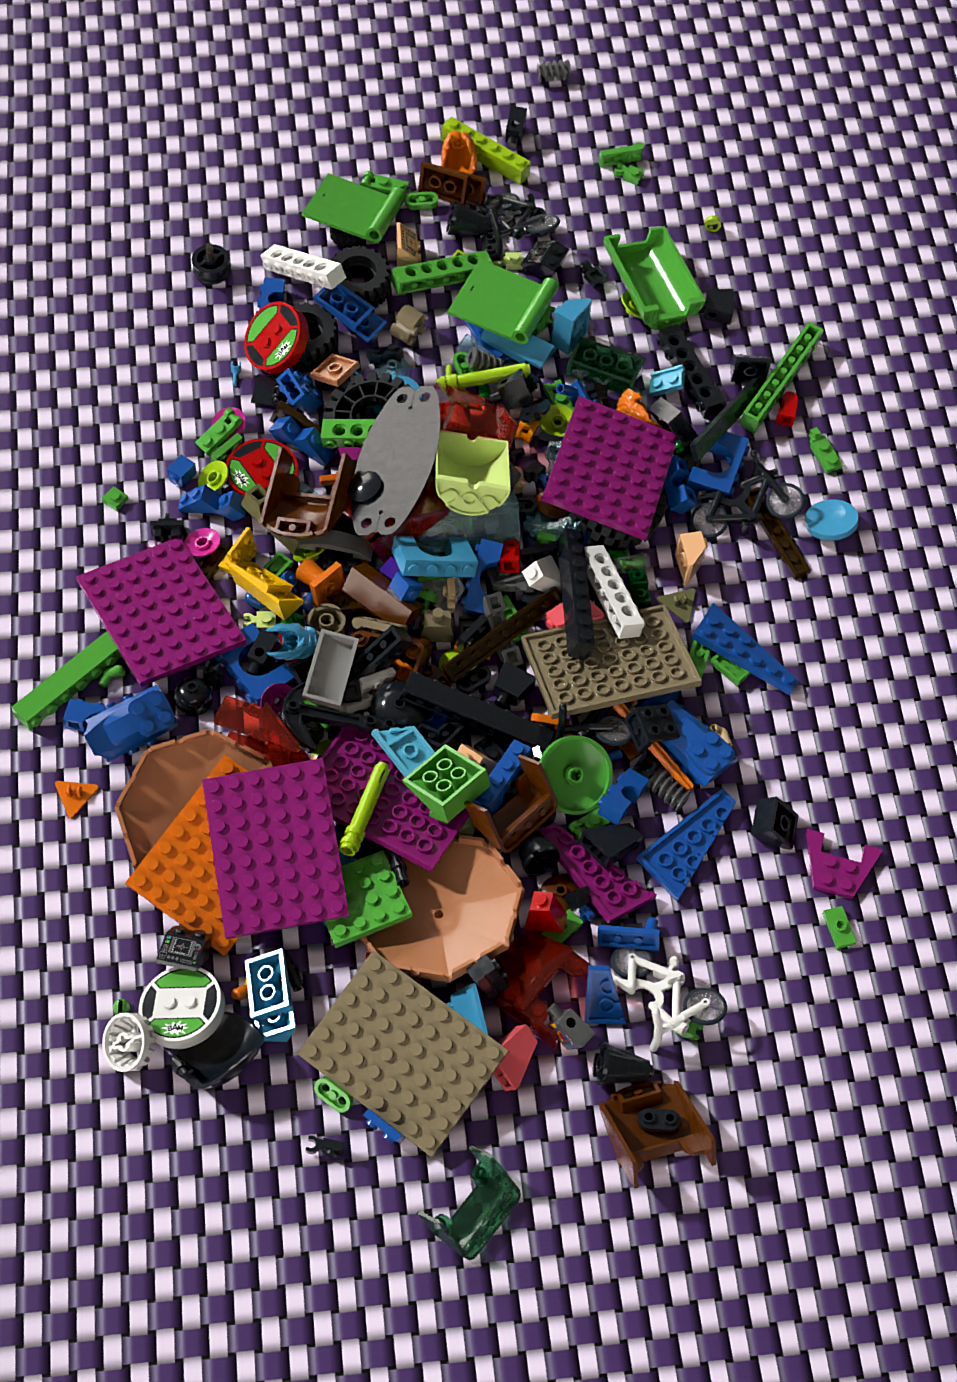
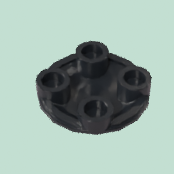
(364, 486)

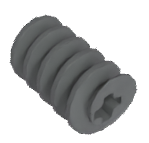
(553, 70)
(482, 360)
(668, 790)

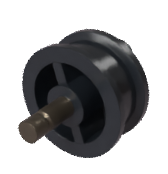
(211, 264)

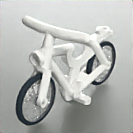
(700, 1006)

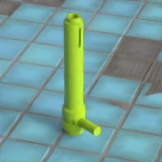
(480, 377)
(355, 832)

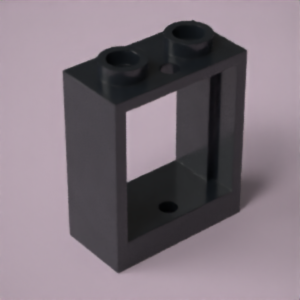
(673, 421)

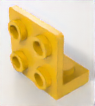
(242, 550)

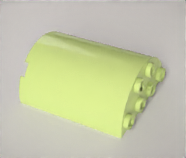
(472, 473)

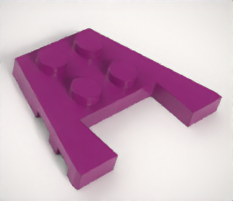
(835, 873)

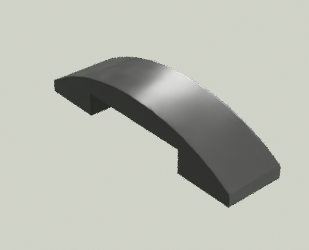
(340, 542)
(493, 609)

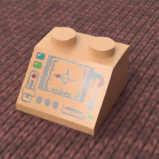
(406, 246)
(690, 554)

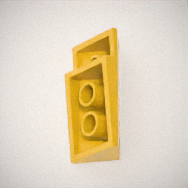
(266, 588)

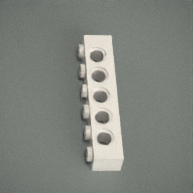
(303, 266)
(612, 593)

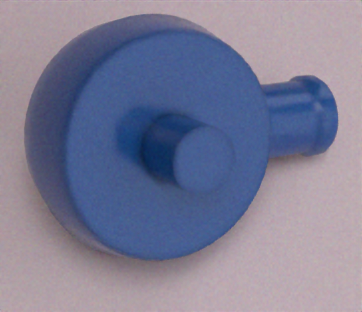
(290, 577)

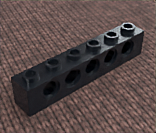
(697, 381)

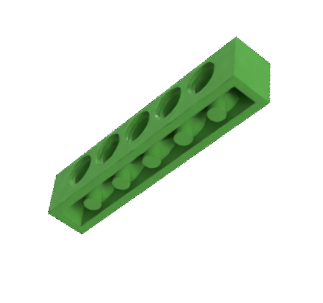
(436, 272)
(349, 428)

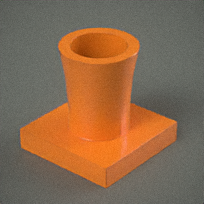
(321, 582)

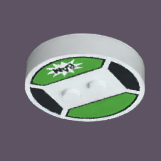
(182, 1007)

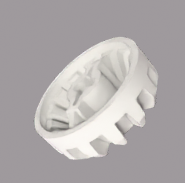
(120, 1041)

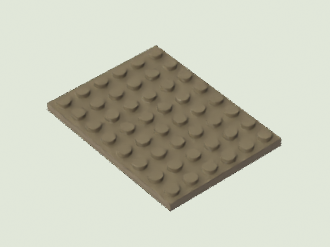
(616, 667)
(403, 1053)

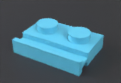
(667, 380)

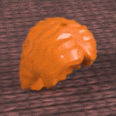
(459, 152)
(630, 404)

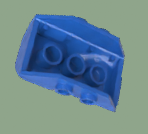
(130, 724)
(698, 750)

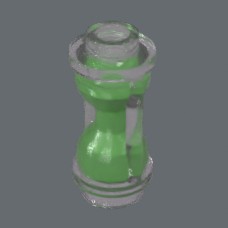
(635, 562)

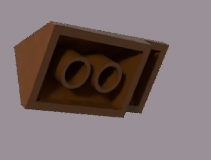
(453, 184)
(375, 596)

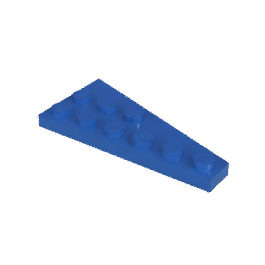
(729, 640)
(680, 851)

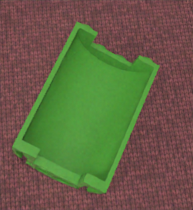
(656, 278)

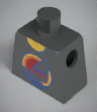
(570, 1027)

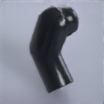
(514, 454)

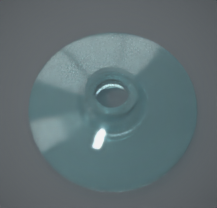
(400, 367)

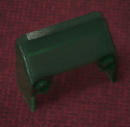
(480, 1212)

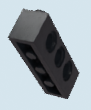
(380, 653)

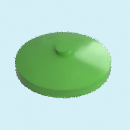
(577, 773)

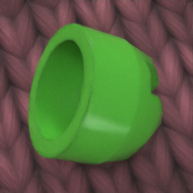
(125, 1008)

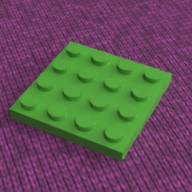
(372, 900)

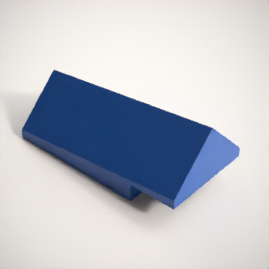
(352, 311)

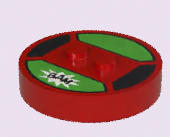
(276, 337)
(253, 464)

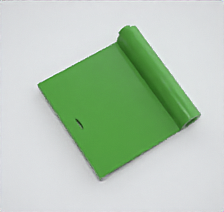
(354, 207)
(503, 301)

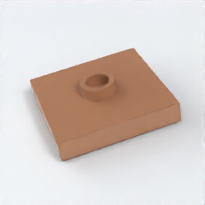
(335, 370)

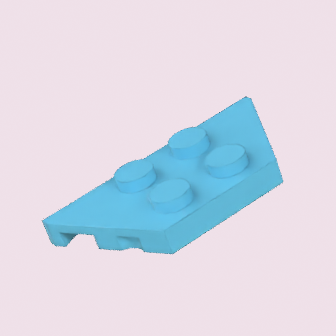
(404, 747)

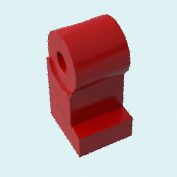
(787, 413)
(510, 557)

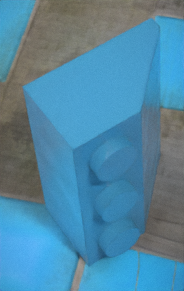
(570, 323)
(468, 1004)

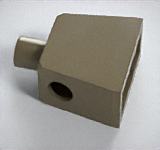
(437, 626)

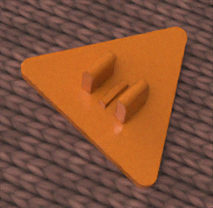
(74, 795)

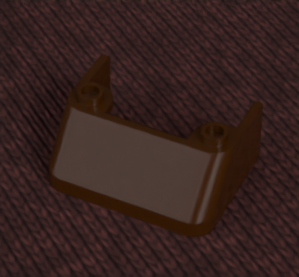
(419, 650)
(522, 813)

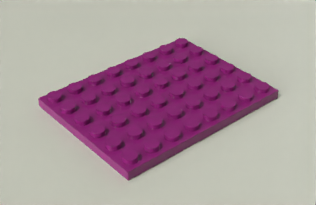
(610, 468)
(160, 611)
(399, 816)
(275, 848)

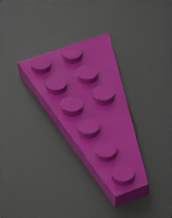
(610, 888)

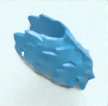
(297, 641)

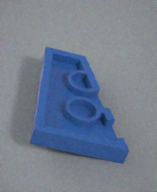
(602, 1000)

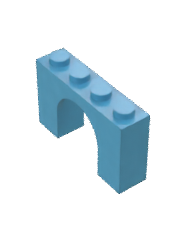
(412, 561)

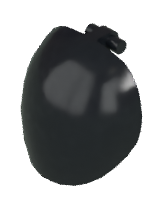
(221, 1054)

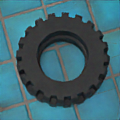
(369, 264)
(323, 324)

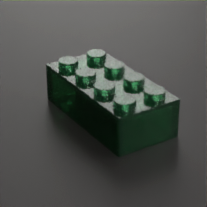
(605, 365)

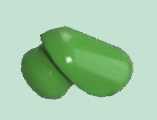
(111, 672)

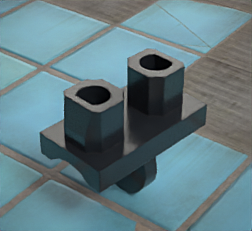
(167, 526)

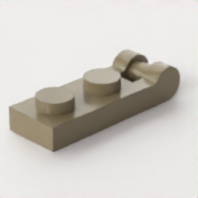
(376, 625)

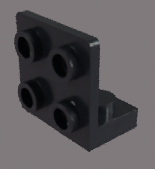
(651, 725)

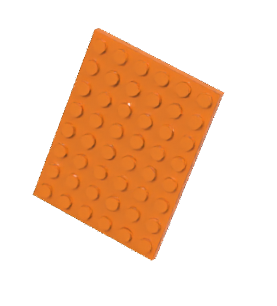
(181, 872)

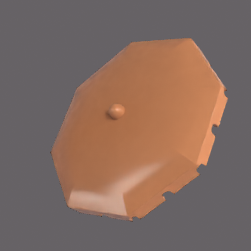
(166, 782)
(457, 913)

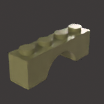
(253, 503)

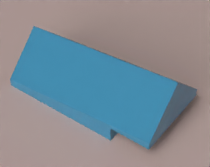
(534, 351)
(270, 996)

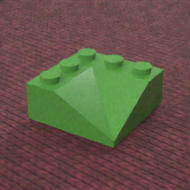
(447, 782)

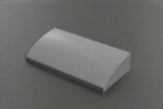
(330, 669)

